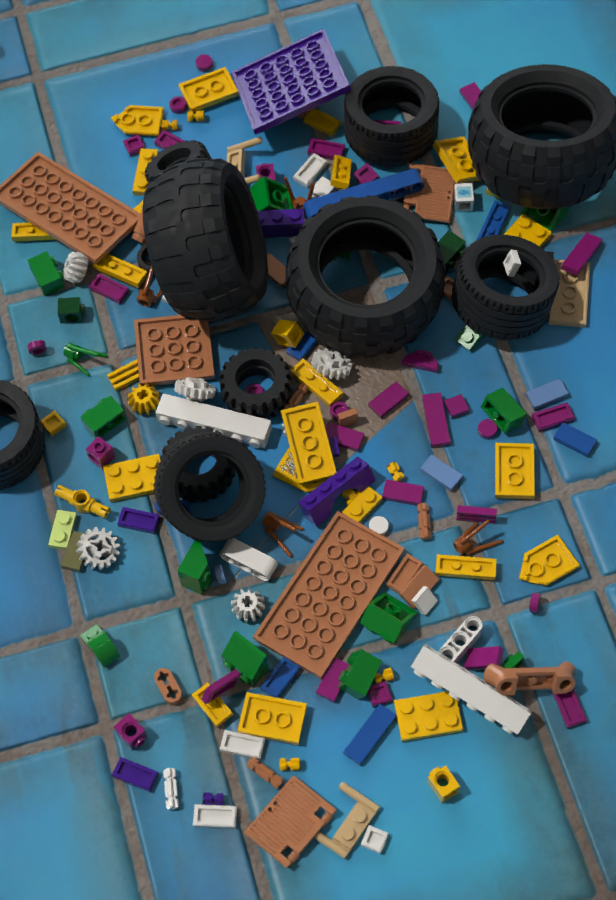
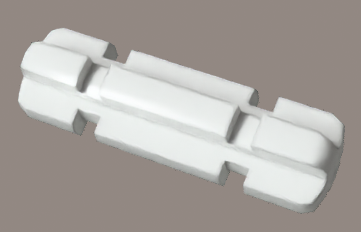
(171, 789)

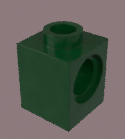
(70, 310)

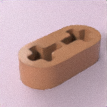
(172, 684)

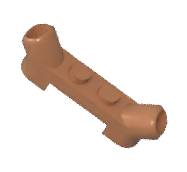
(508, 680)

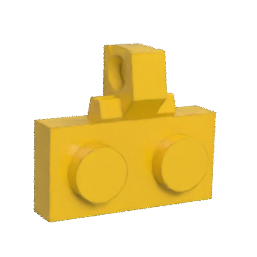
(360, 503)

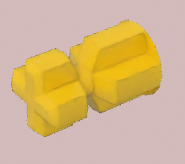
(199, 115)
(165, 124)
(393, 468)
(387, 675)
(294, 764)

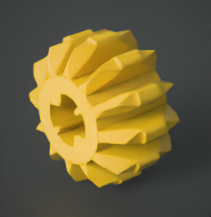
(143, 399)

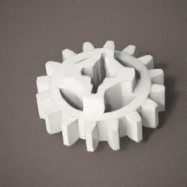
(331, 364)
(195, 389)
(105, 550)

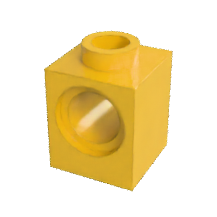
(287, 333)
(447, 791)

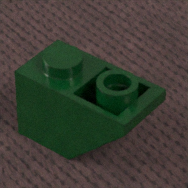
(452, 249)

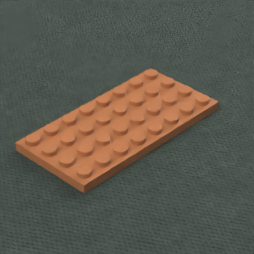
(67, 207)
(328, 594)

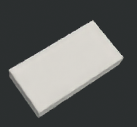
(310, 170)
(242, 744)
(215, 816)

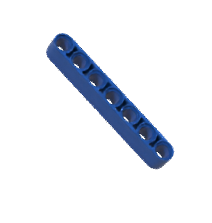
(385, 188)

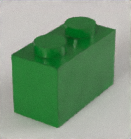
(45, 273)
(503, 410)
(103, 417)
(359, 673)

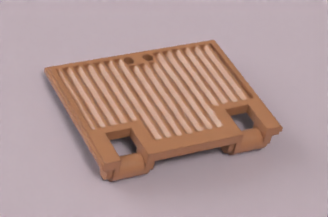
(433, 200)
(290, 821)

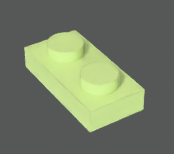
(62, 529)

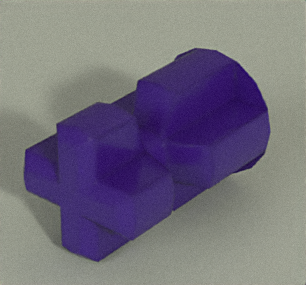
(208, 798)

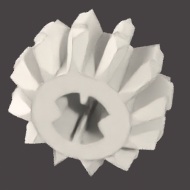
(75, 267)
(256, 605)

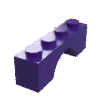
(318, 503)

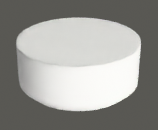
(379, 525)

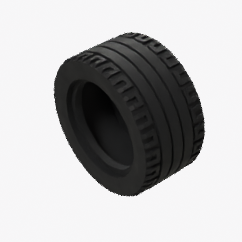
(391, 89)
(499, 314)
(26, 448)
(246, 504)

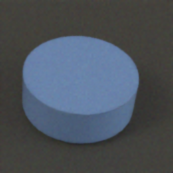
(220, 574)

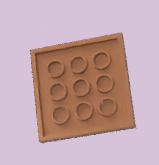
(172, 350)

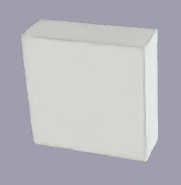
(512, 263)
(424, 600)
(374, 839)

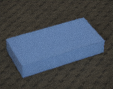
(546, 394)
(441, 473)

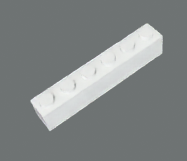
(237, 425)
(471, 689)

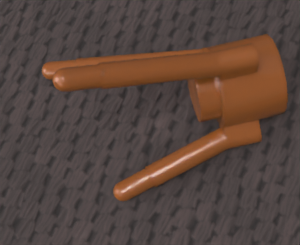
(299, 201)
(146, 295)
(274, 522)
(464, 543)

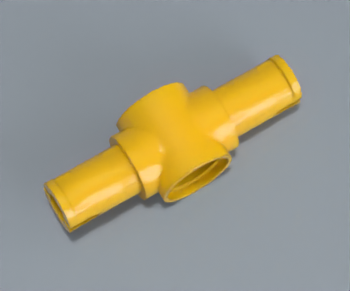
(88, 506)

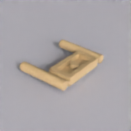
(236, 156)
(353, 825)

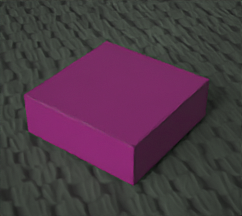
(133, 145)
(456, 406)
(379, 694)

